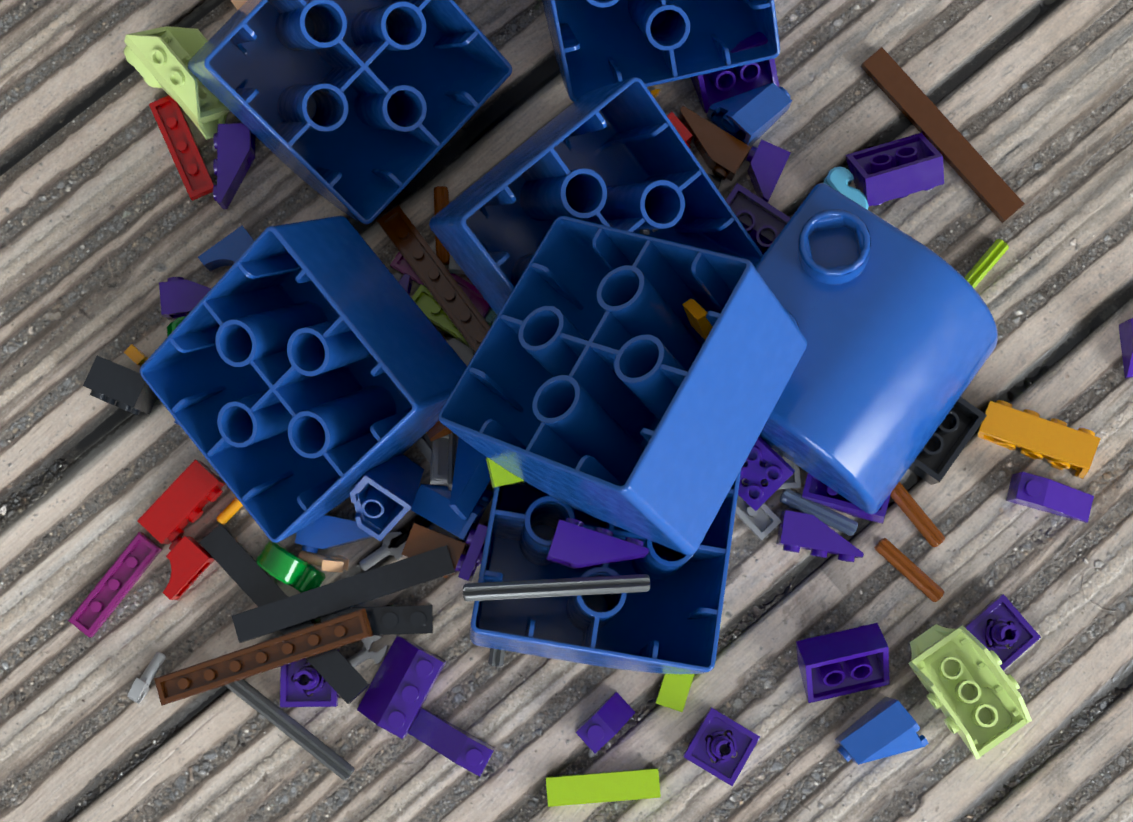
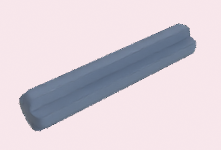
(823, 513)

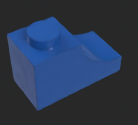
(227, 250)

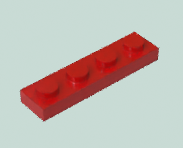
(182, 147)

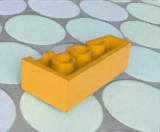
(1039, 437)

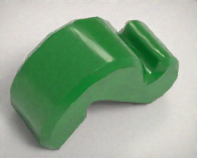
(289, 567)

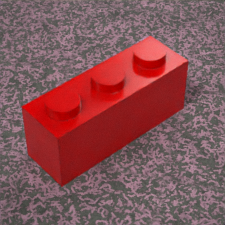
(182, 503)

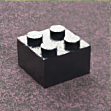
(117, 383)

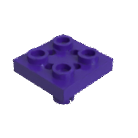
(762, 464)
(468, 563)
(1018, 634)
(294, 693)
(726, 767)

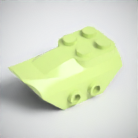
(163, 60)
(968, 687)

